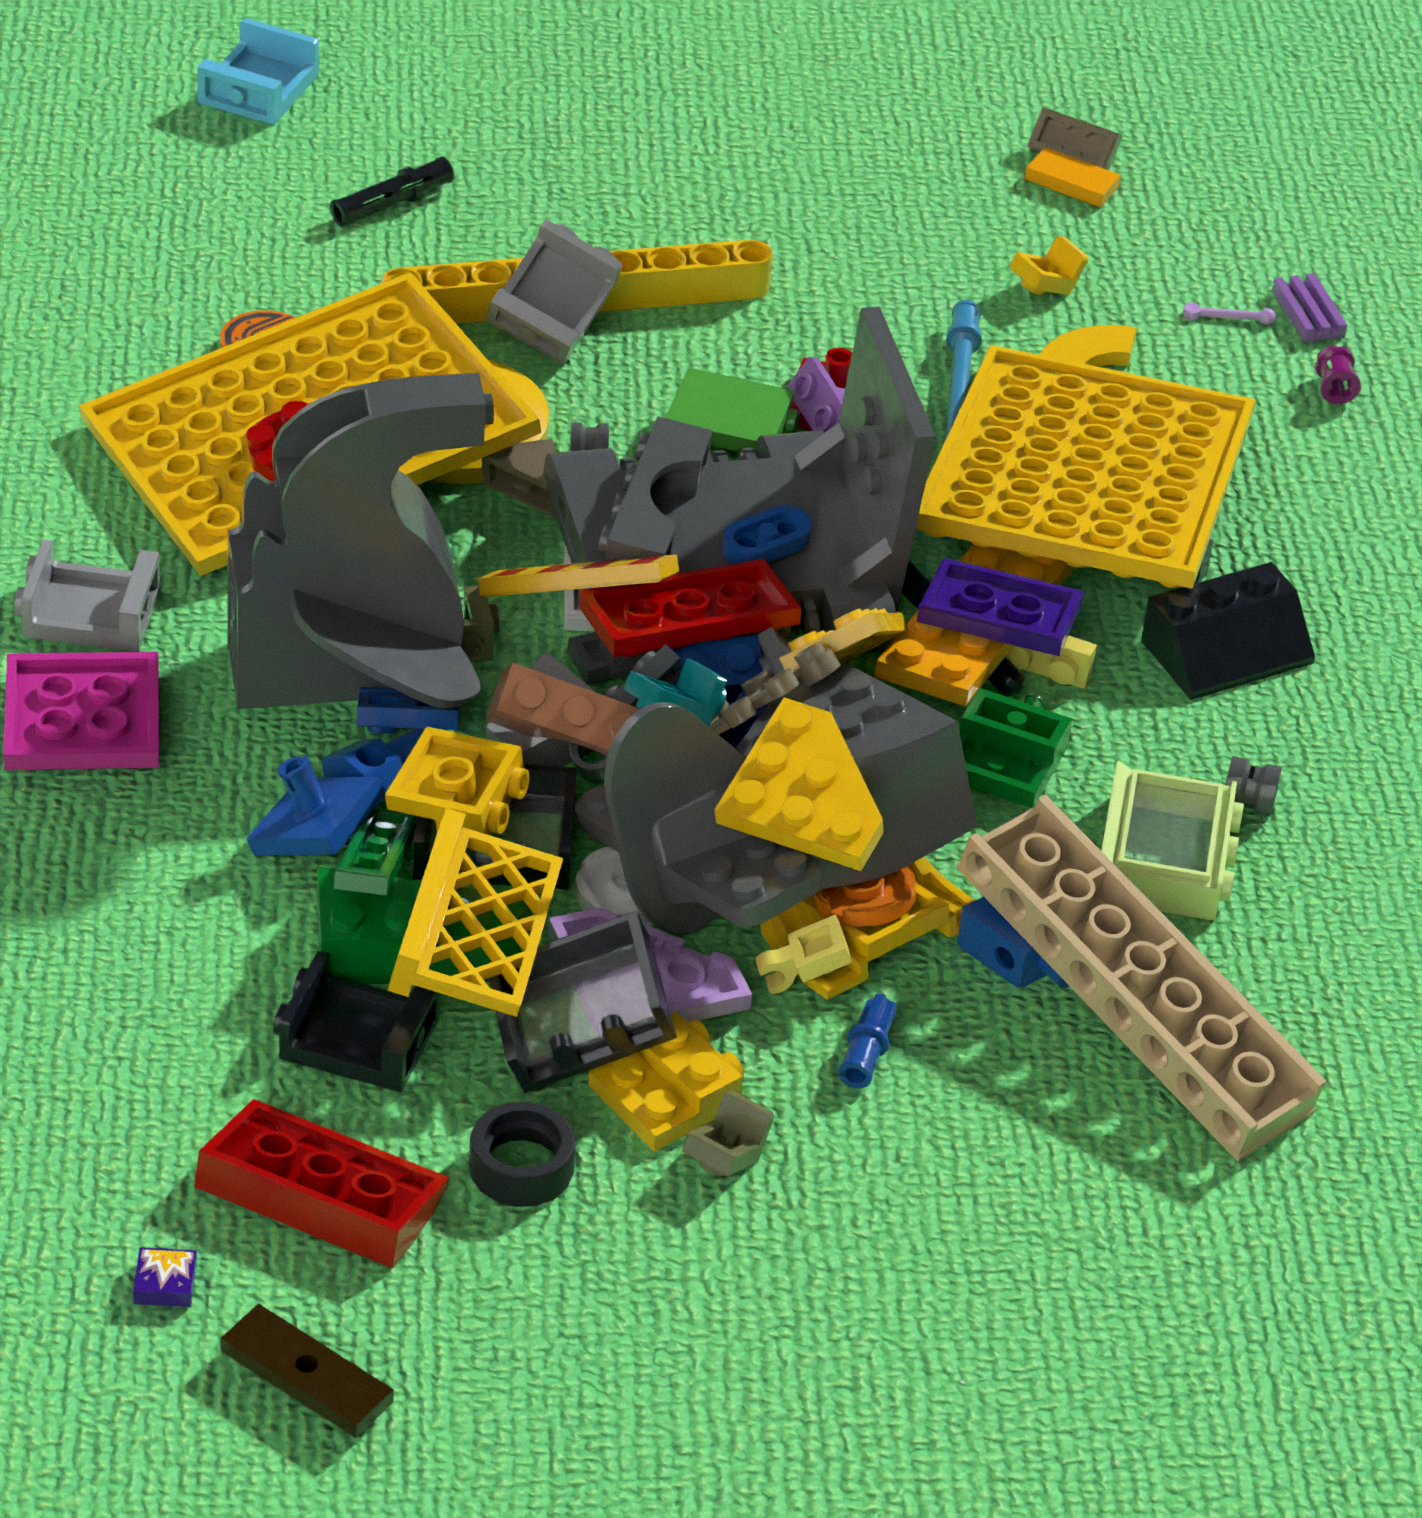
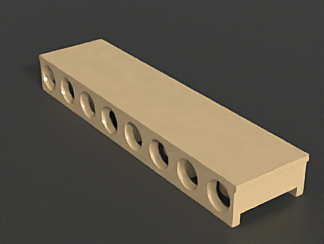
(1143, 978)

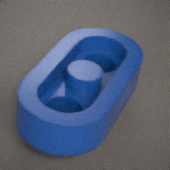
(767, 535)

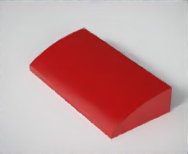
(320, 1182)

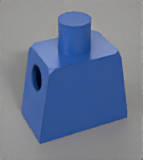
(1000, 947)

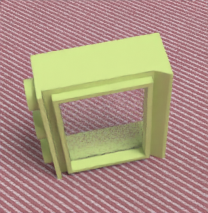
(1174, 839)

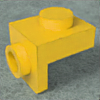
(1053, 273)

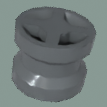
(589, 437)

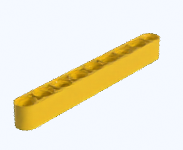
(646, 279)

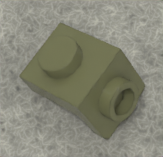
(480, 624)
(732, 1138)

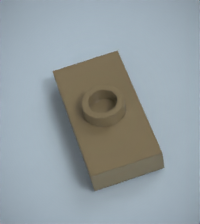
(1074, 138)

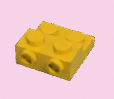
(460, 775)
(670, 1085)

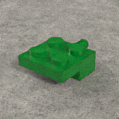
(1012, 745)

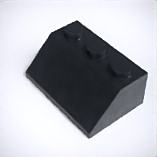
(1228, 630)

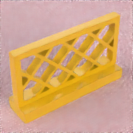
(431, 914)

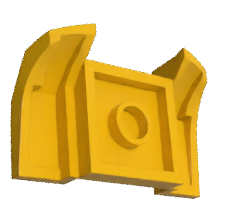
(936, 907)

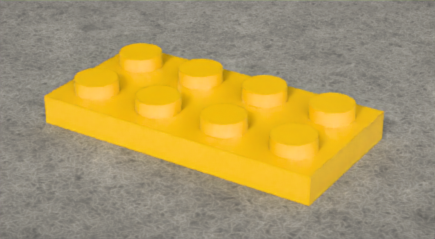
(854, 635)

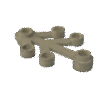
(813, 665)

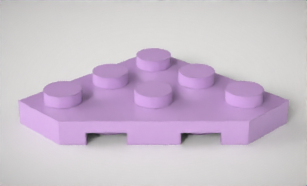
(692, 982)

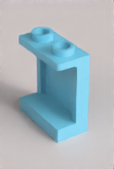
(261, 73)

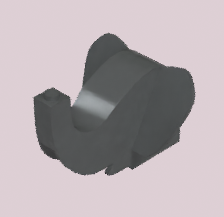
(342, 558)

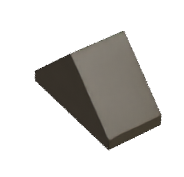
(519, 473)

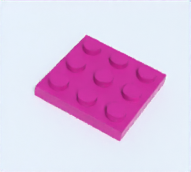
(81, 711)

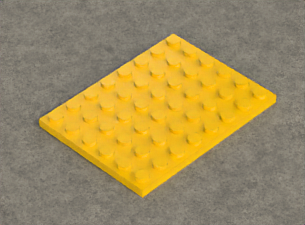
(186, 427)
(1086, 466)

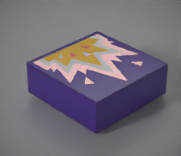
(165, 1277)

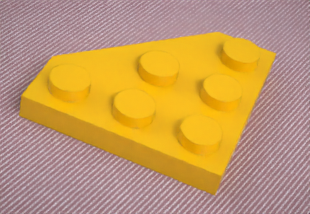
(804, 790)

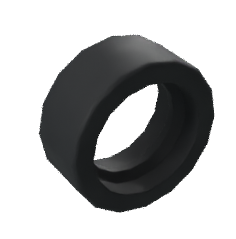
(522, 1123)

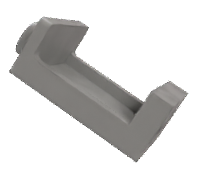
(555, 292)
(87, 601)

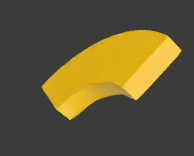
(1094, 345)

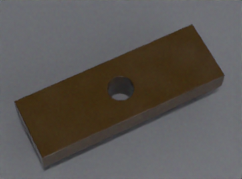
(307, 1370)

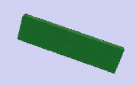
(376, 852)

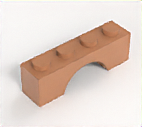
(556, 709)

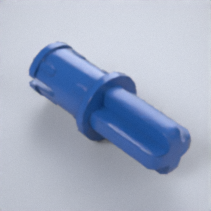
(867, 1042)

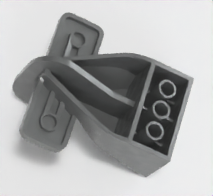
(674, 769)

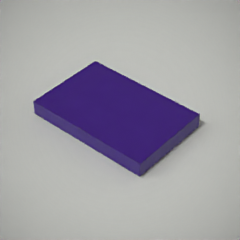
(1000, 606)

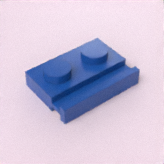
(388, 709)

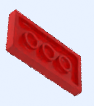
(689, 608)

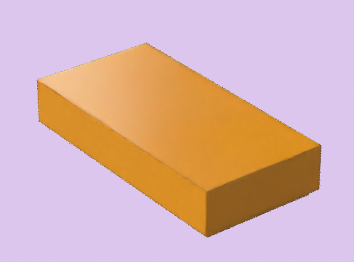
(1072, 177)

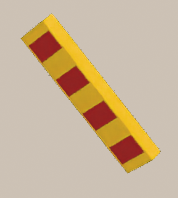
(578, 576)

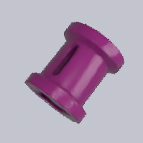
(1332, 380)

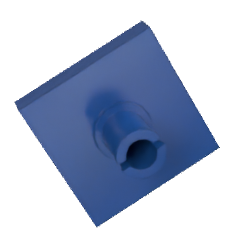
(315, 812)

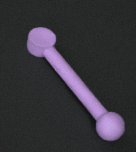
(1193, 312)

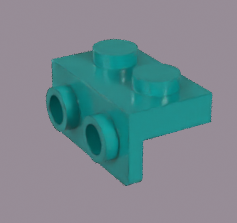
(696, 690)

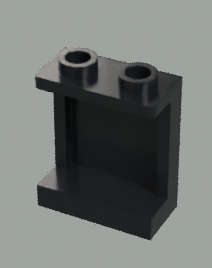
(354, 1027)

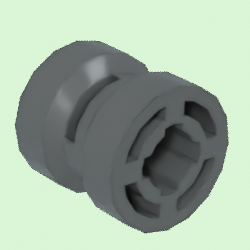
(1255, 784)

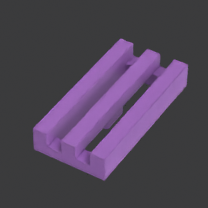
(1316, 305)

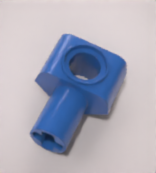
(372, 758)

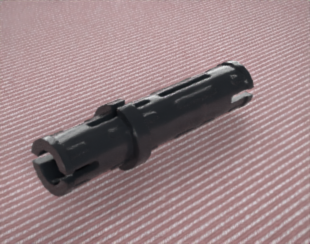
(428, 176)

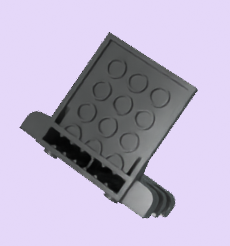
(853, 481)

